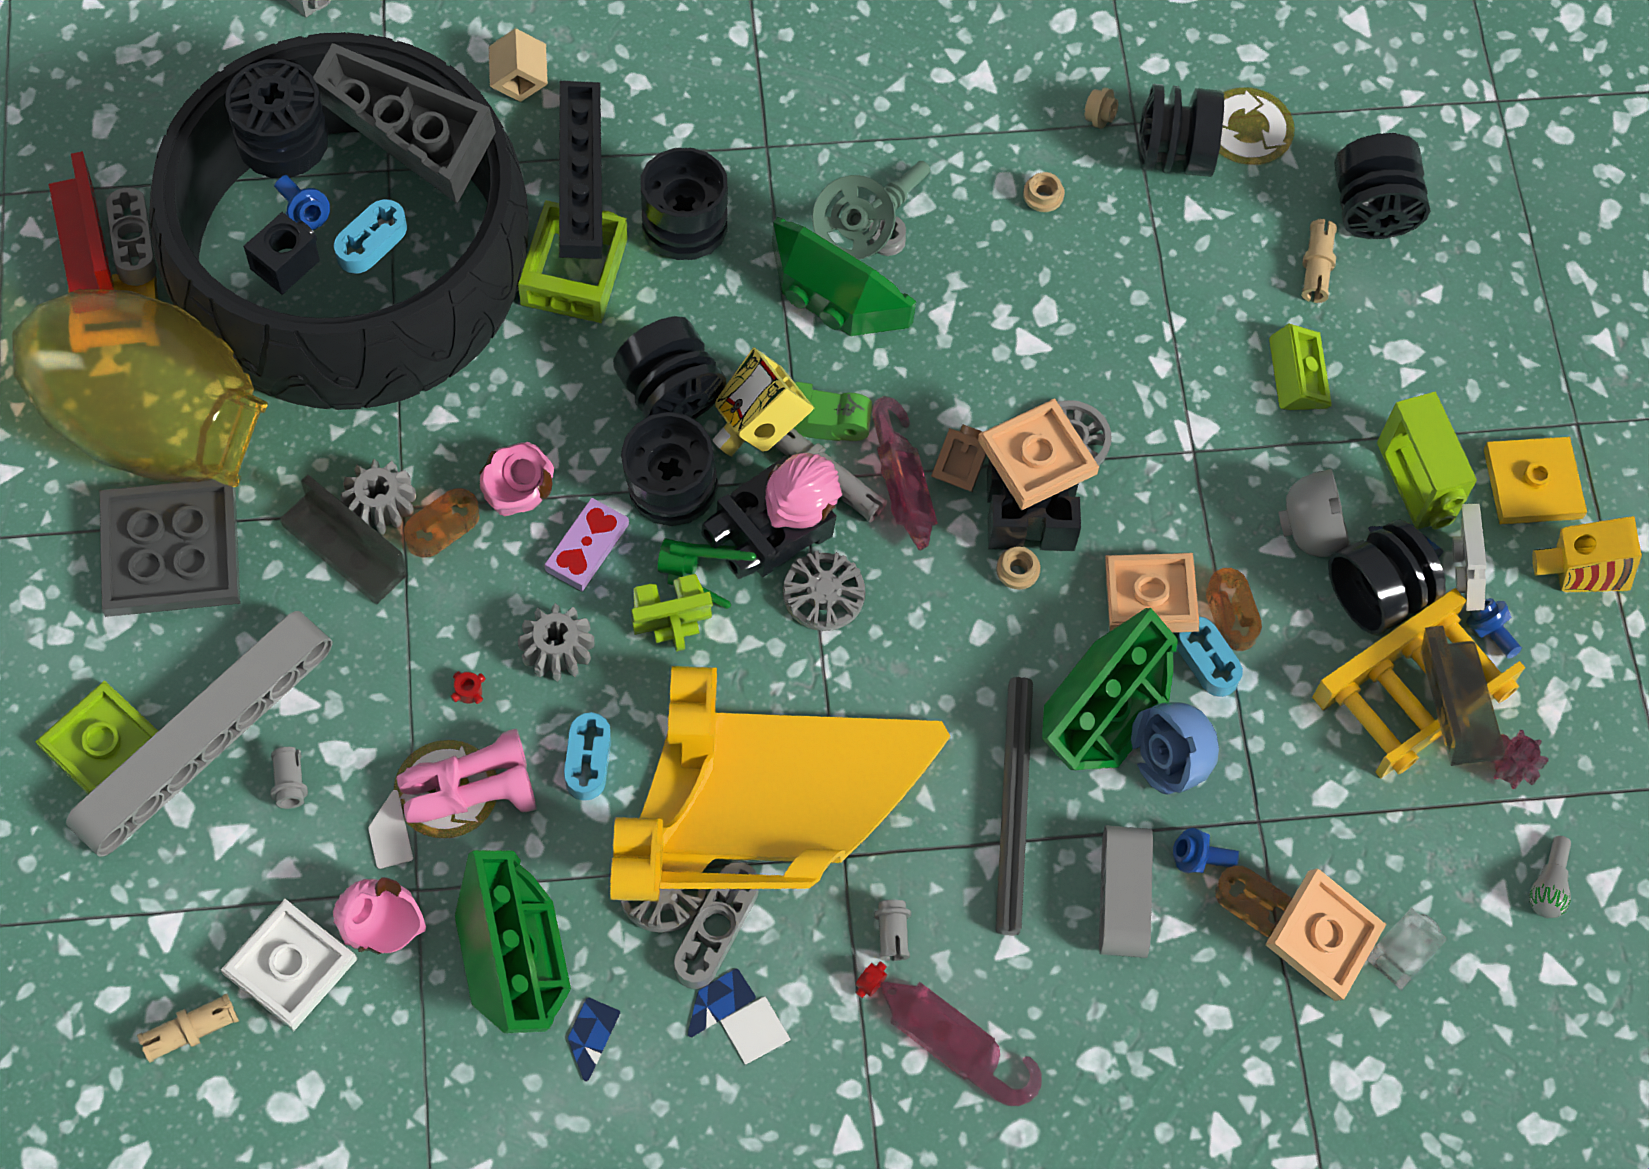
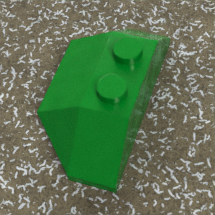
(836, 284)
(1097, 703)
(510, 944)

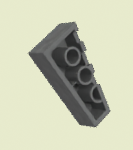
(409, 118)

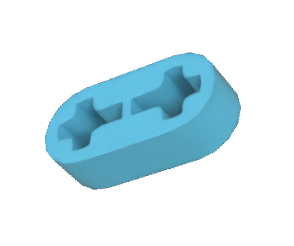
(366, 232)
(1201, 661)
(597, 757)

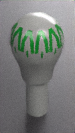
(1551, 891)

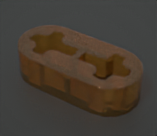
(441, 522)
(1242, 606)
(1250, 909)

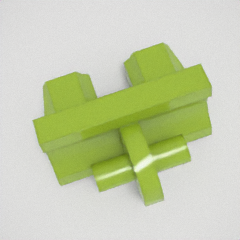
(674, 617)

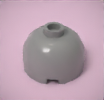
(1315, 515)

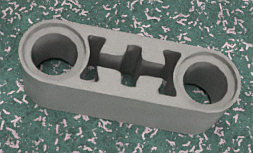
(1126, 891)

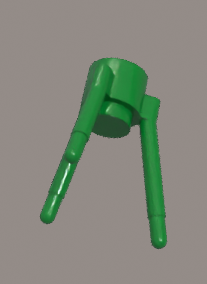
(682, 558)

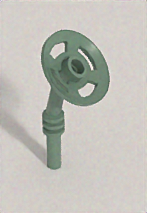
(861, 213)

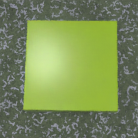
(96, 737)

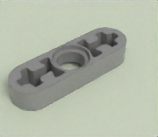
(125, 249)
(712, 960)

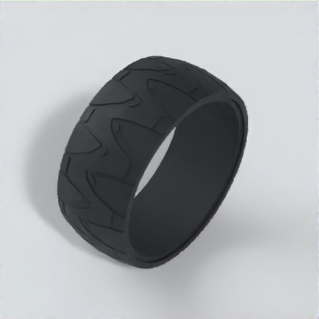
(350, 358)

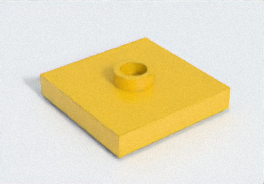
(1535, 480)

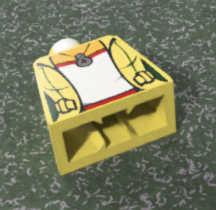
(759, 405)

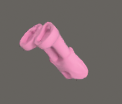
(455, 799)

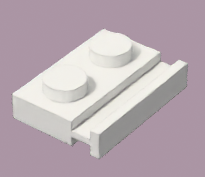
(1470, 551)

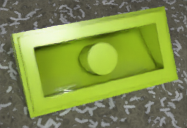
(1299, 369)

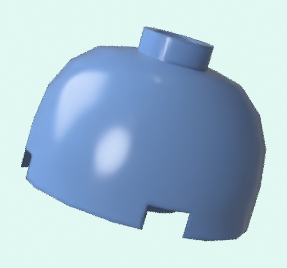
(1176, 746)

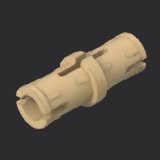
(1319, 261)
(187, 1028)

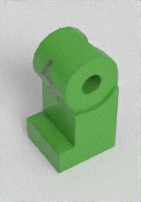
(835, 415)

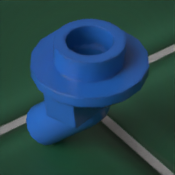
(304, 204)
(1491, 622)
(1197, 852)

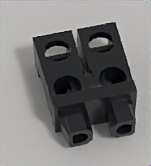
(746, 522)

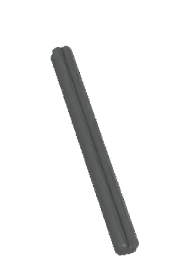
(1014, 807)

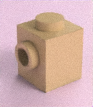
(518, 65)

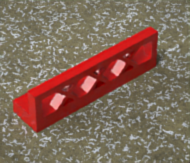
(80, 230)

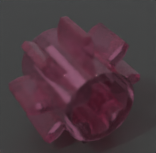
(1527, 767)

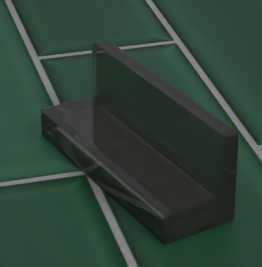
(345, 541)
(1461, 699)

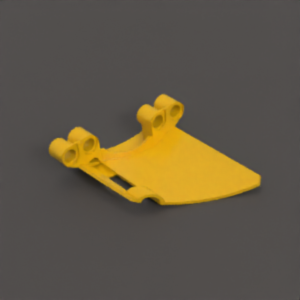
(762, 792)

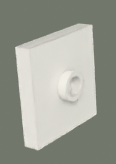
(289, 964)

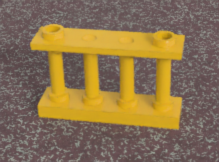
(1377, 665)

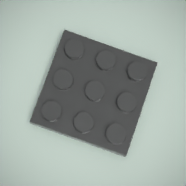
(168, 547)

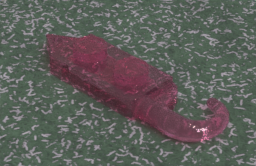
(903, 474)
(956, 1041)

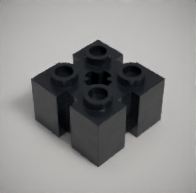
(1050, 521)

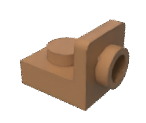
(960, 458)

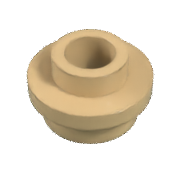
(1101, 107)
(1045, 183)
(1018, 557)

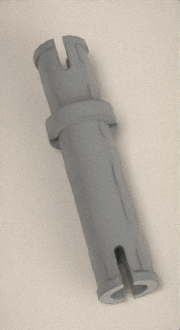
(853, 490)

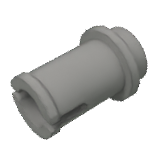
(289, 788)
(893, 929)

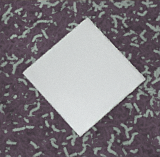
(755, 1030)

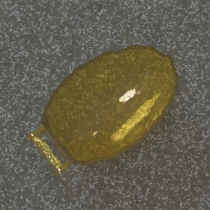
(137, 385)

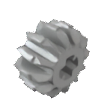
(379, 495)
(551, 627)

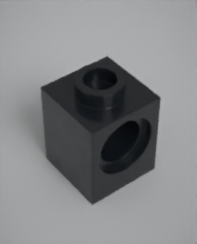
(284, 268)

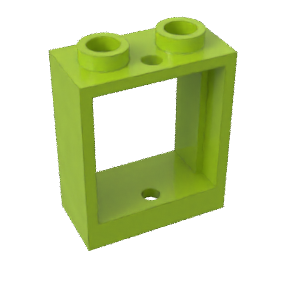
(565, 295)
(1426, 461)

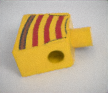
(1593, 556)

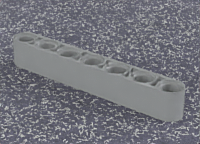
(198, 734)

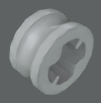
(894, 245)

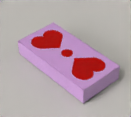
(586, 544)

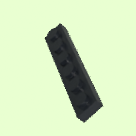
(580, 170)

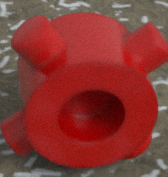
(468, 687)
(871, 979)

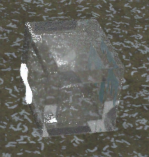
(1407, 948)

